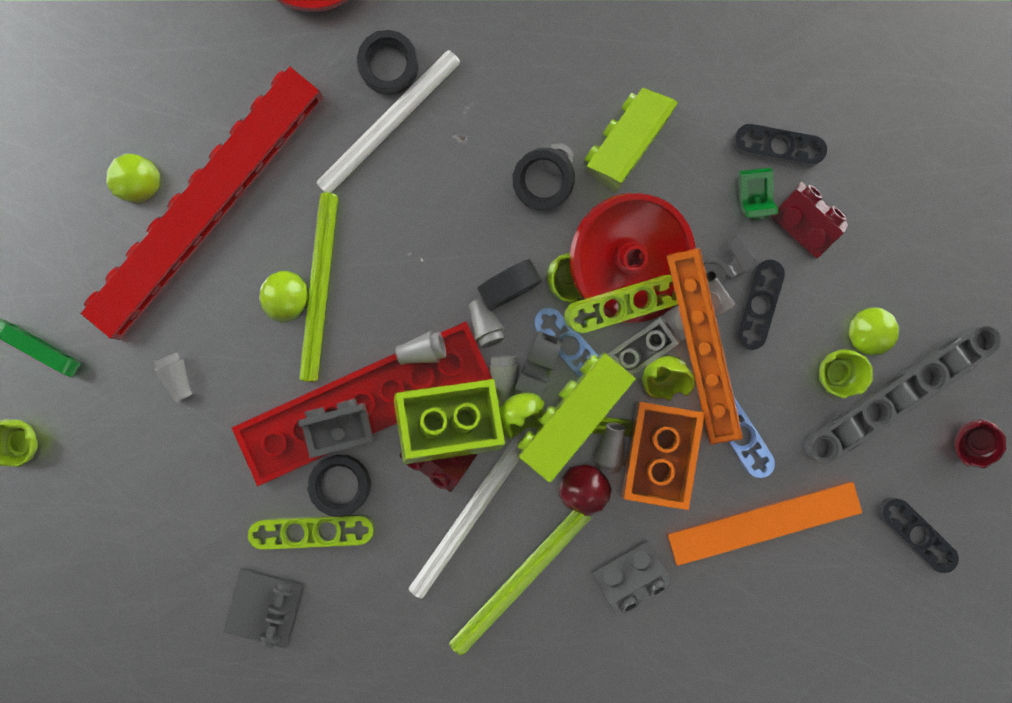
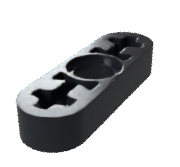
(801, 157)
(759, 280)
(941, 544)

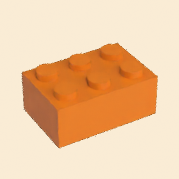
(662, 455)

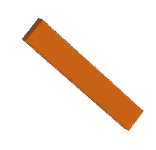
(705, 346)
(764, 523)

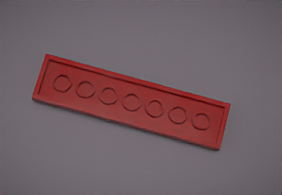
(276, 443)

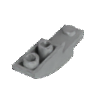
(663, 334)

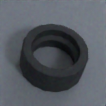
(382, 38)
(526, 195)
(509, 284)
(328, 507)

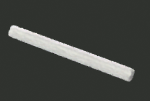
(388, 122)
(466, 519)

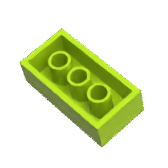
(575, 416)

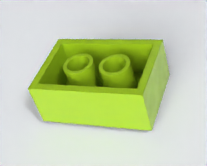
(448, 421)

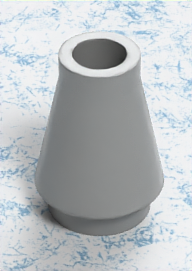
(486, 326)
(423, 349)
(505, 373)
(173, 375)
(611, 449)

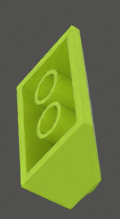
(629, 137)

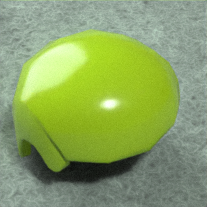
(133, 178)
(560, 279)
(283, 296)
(873, 331)
(845, 373)
(667, 377)
(518, 413)
(17, 443)

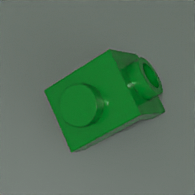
(757, 193)

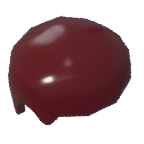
(980, 443)
(585, 489)

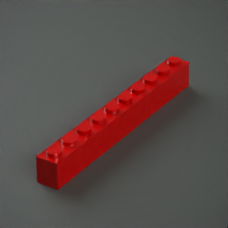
(202, 204)

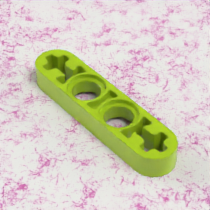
(626, 306)
(311, 532)

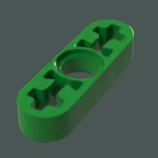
(38, 349)

